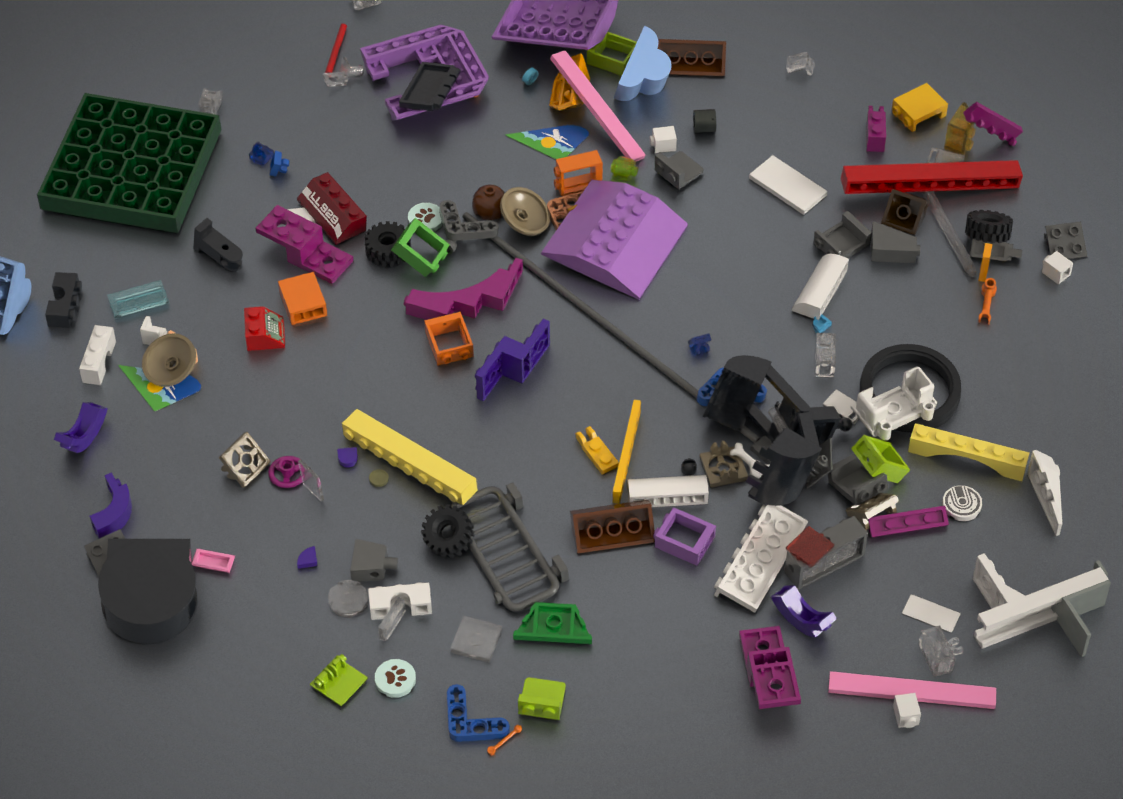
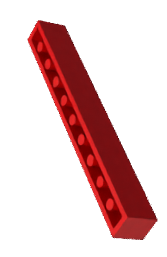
(931, 177)

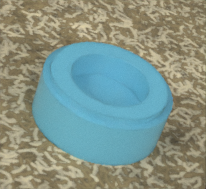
(530, 76)

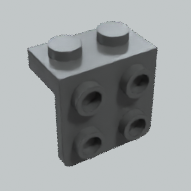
(677, 169)

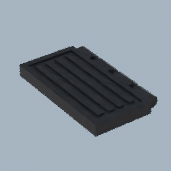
(429, 86)

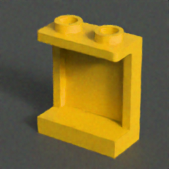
(918, 106)

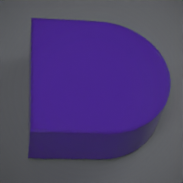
(347, 457)

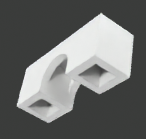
(99, 346)
(415, 596)

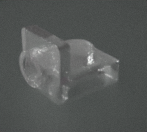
(800, 62)

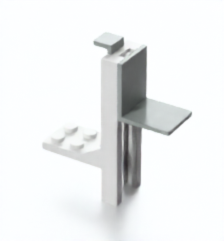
(1023, 613)

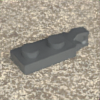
(1000, 251)

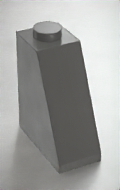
(892, 245)

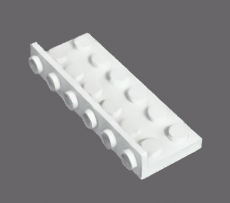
(760, 556)

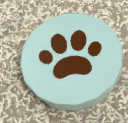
(427, 214)
(395, 678)

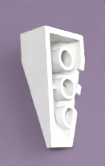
(1046, 483)

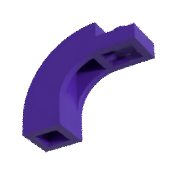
(85, 428)
(117, 513)
(799, 613)

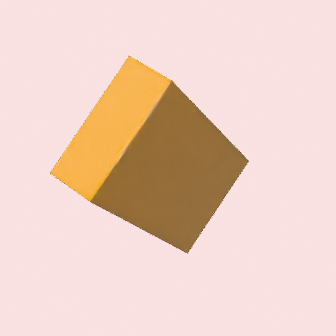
(985, 262)

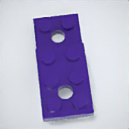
(512, 359)

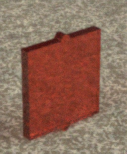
(810, 546)

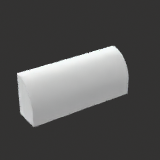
(821, 286)
(669, 490)

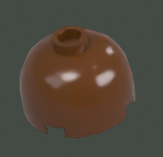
(487, 202)

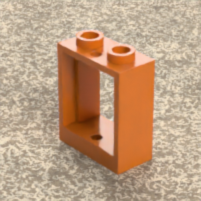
(576, 162)
(453, 322)

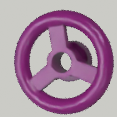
(288, 468)

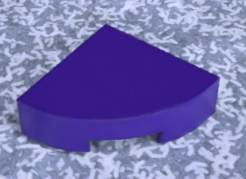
(307, 558)

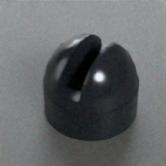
(689, 467)

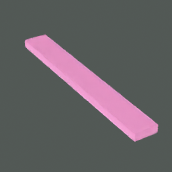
(597, 106)
(925, 690)

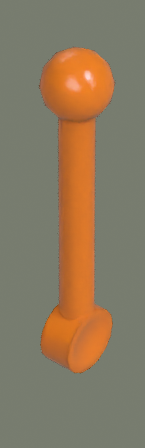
(492, 749)

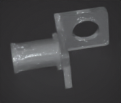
(343, 74)

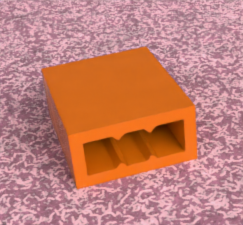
(302, 298)

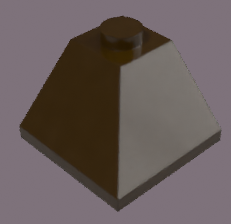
(905, 211)

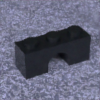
(62, 312)

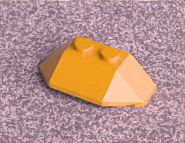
(563, 95)

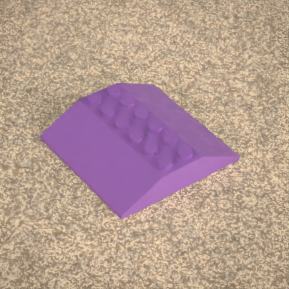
(557, 22)
(616, 236)

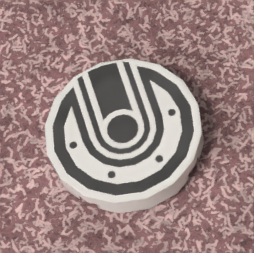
(962, 503)

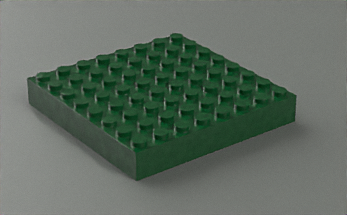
(130, 162)

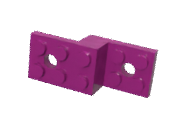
(304, 244)
(769, 667)

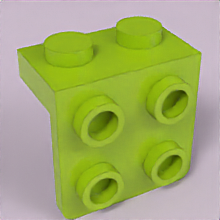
(541, 698)

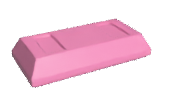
(213, 560)

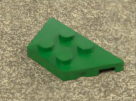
(553, 624)

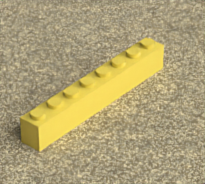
(409, 457)

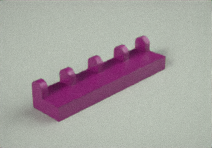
(993, 123)
(908, 521)

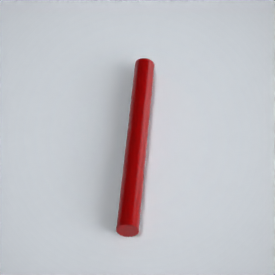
(329, 69)

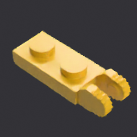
(597, 451)

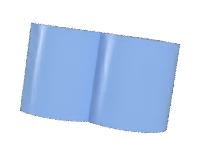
(645, 70)
(14, 292)

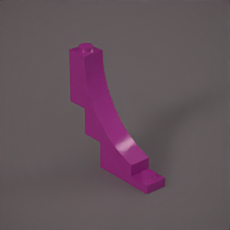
(491, 292)

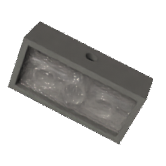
(849, 545)

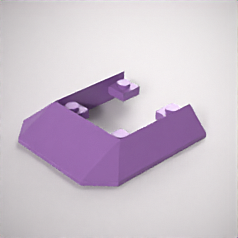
(430, 45)

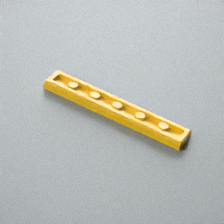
(626, 451)

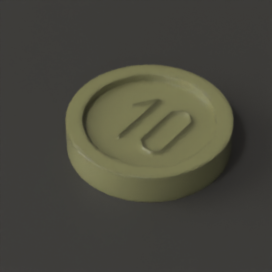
(378, 478)

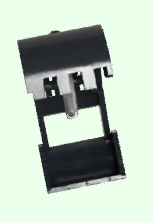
(793, 433)

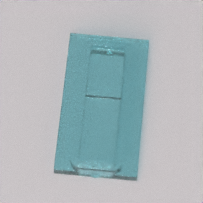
(138, 299)

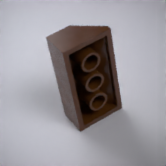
(695, 56)
(612, 526)

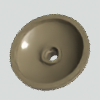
(525, 211)
(163, 354)

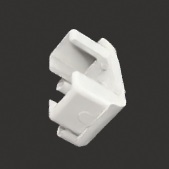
(897, 405)

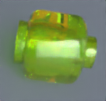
(624, 168)

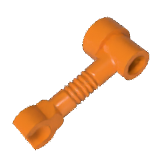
(988, 291)

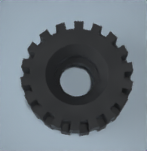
(989, 226)
(382, 253)
(442, 519)

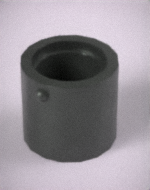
(704, 120)

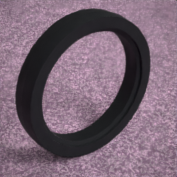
(923, 355)

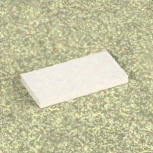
(788, 185)

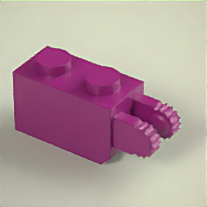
(876, 130)

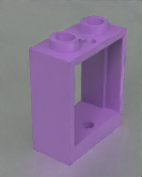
(678, 549)

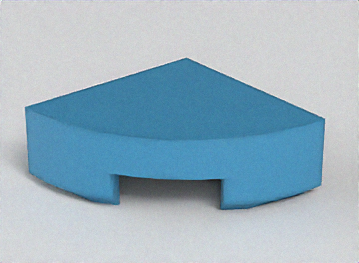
(821, 324)

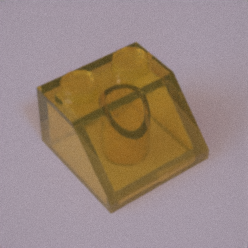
(959, 132)

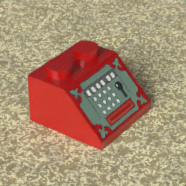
(263, 329)

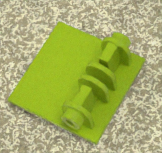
(338, 680)

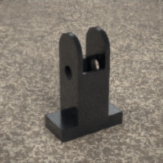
(217, 245)

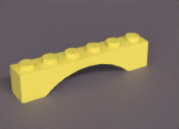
(1003, 459)

